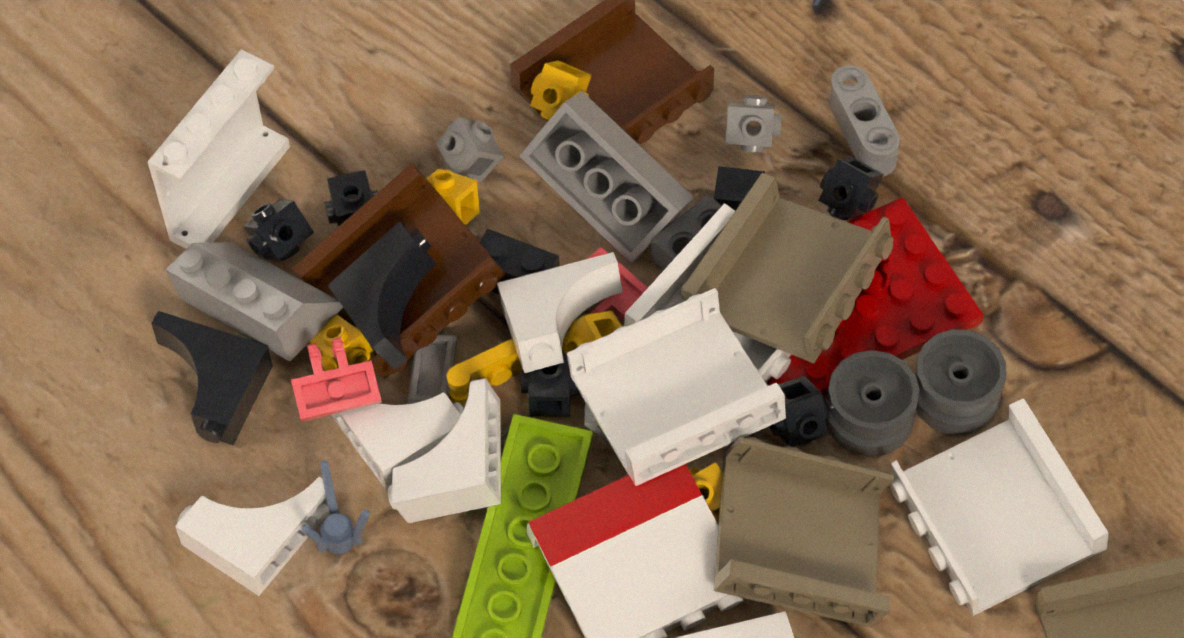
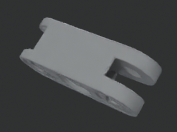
(875, 138)

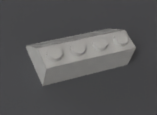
(605, 176)
(252, 296)

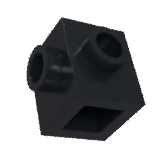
(850, 188)
(347, 196)
(277, 230)
(549, 390)
(805, 413)

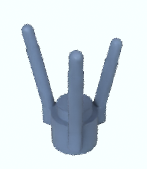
(337, 529)

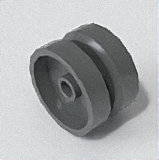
(959, 381)
(872, 403)

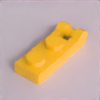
(494, 365)

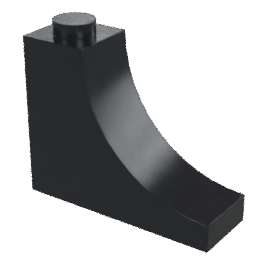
(380, 285)
(227, 369)

